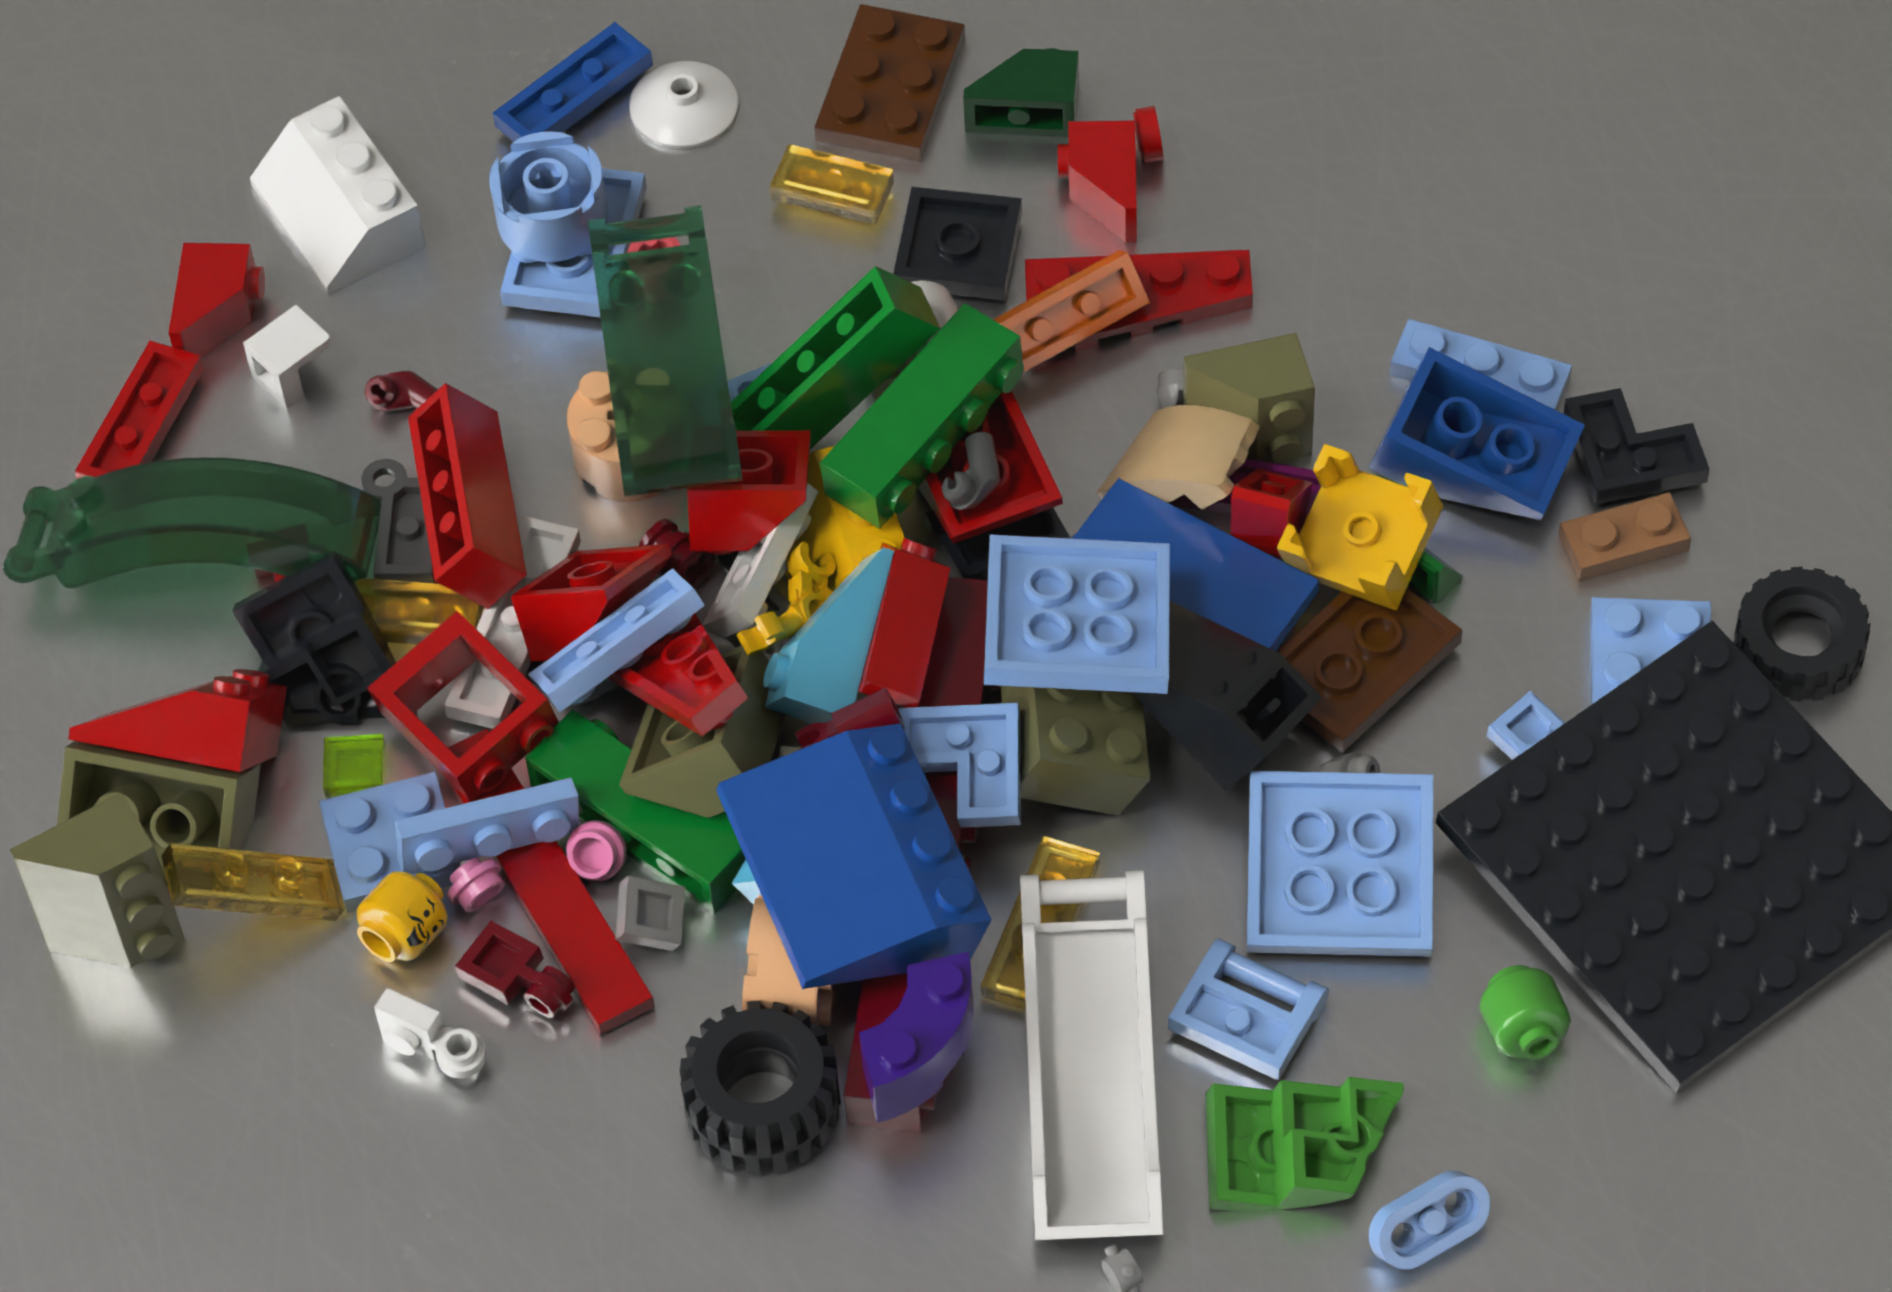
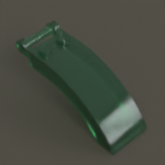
(664, 355)
(193, 514)

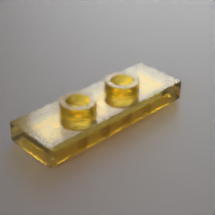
(1052, 861)
(252, 882)

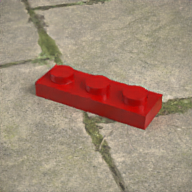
(143, 410)

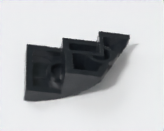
(318, 643)

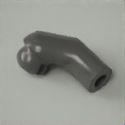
(979, 479)

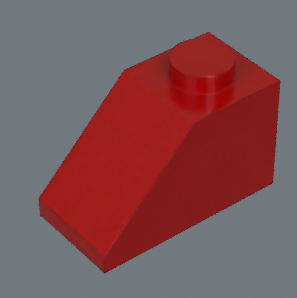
(1103, 173)
(214, 295)
(1264, 507)

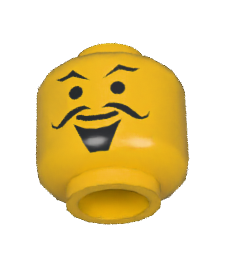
(401, 916)

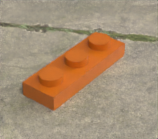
(1076, 308)

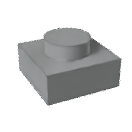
(650, 913)

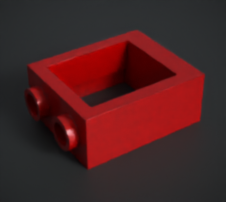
(431, 668)

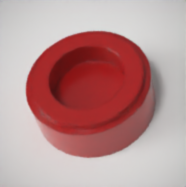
(1148, 134)

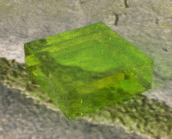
(353, 764)

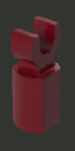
(869, 712)

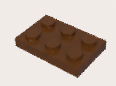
(890, 82)
(1366, 660)

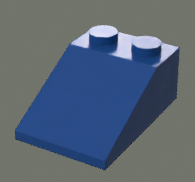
(1476, 439)

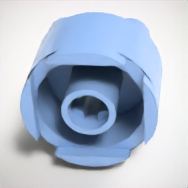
(546, 197)

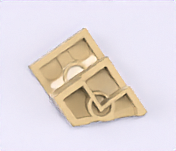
(1186, 453)

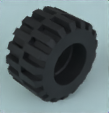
(752, 1044)

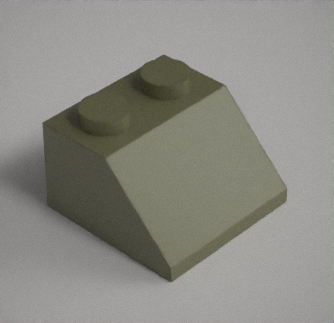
(1261, 382)

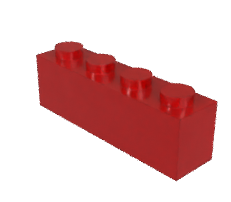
(466, 496)

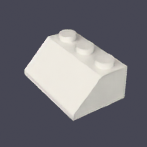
(337, 197)

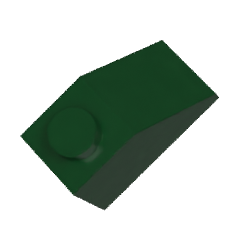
(1025, 95)

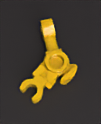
(806, 593)

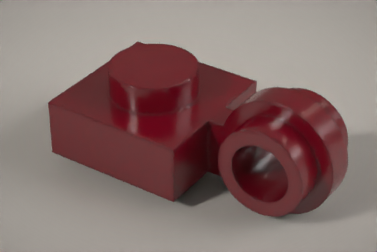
(504, 962)

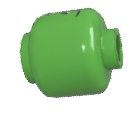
(1523, 1011)

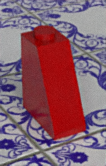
(906, 624)

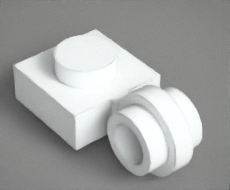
(419, 1029)

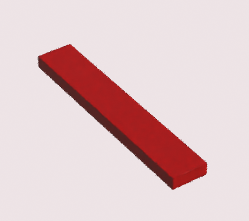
(569, 921)

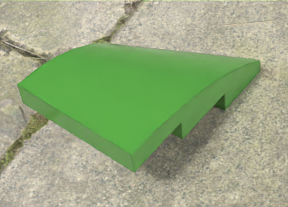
(1293, 1141)

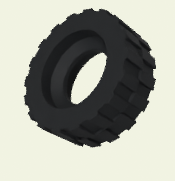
(1813, 594)

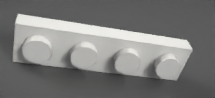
(476, 692)

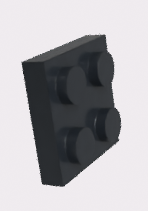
(959, 241)

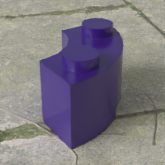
(922, 1038)

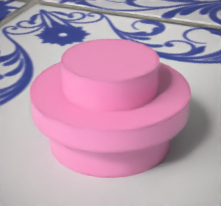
(596, 850)
(475, 884)

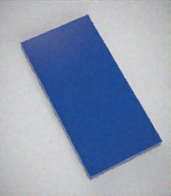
(1208, 567)

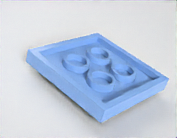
(1077, 614)
(1340, 863)

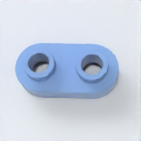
(1426, 1224)

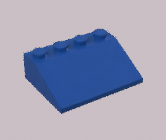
(854, 858)

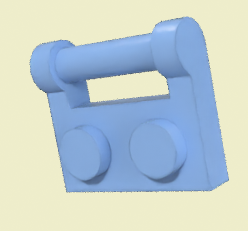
(1242, 1023)

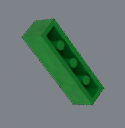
(839, 358)
(923, 416)
(666, 840)

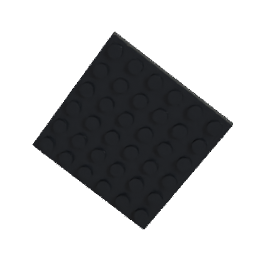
(1687, 854)

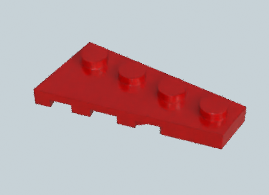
(1177, 284)
(685, 679)

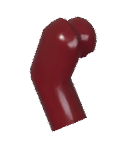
(398, 391)

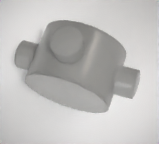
(1121, 1269)

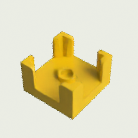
(1363, 530)

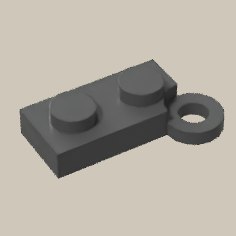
(402, 531)

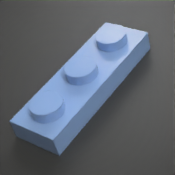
(1523, 371)
(617, 640)
(487, 826)

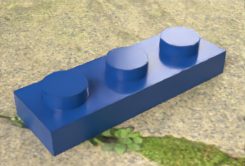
(575, 85)

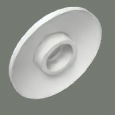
(684, 105)

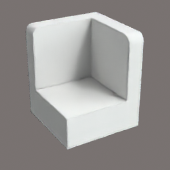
(281, 350)

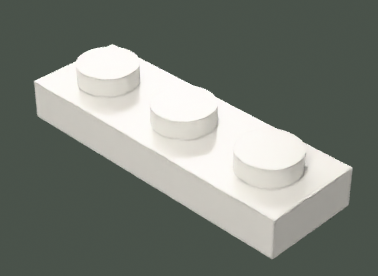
(754, 573)

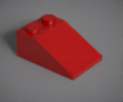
(1024, 476)
(214, 724)

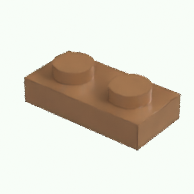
(1624, 536)

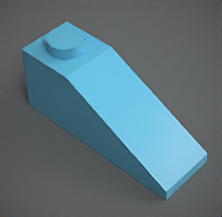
(827, 655)

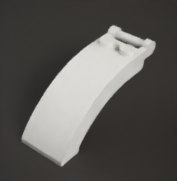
(1091, 1063)

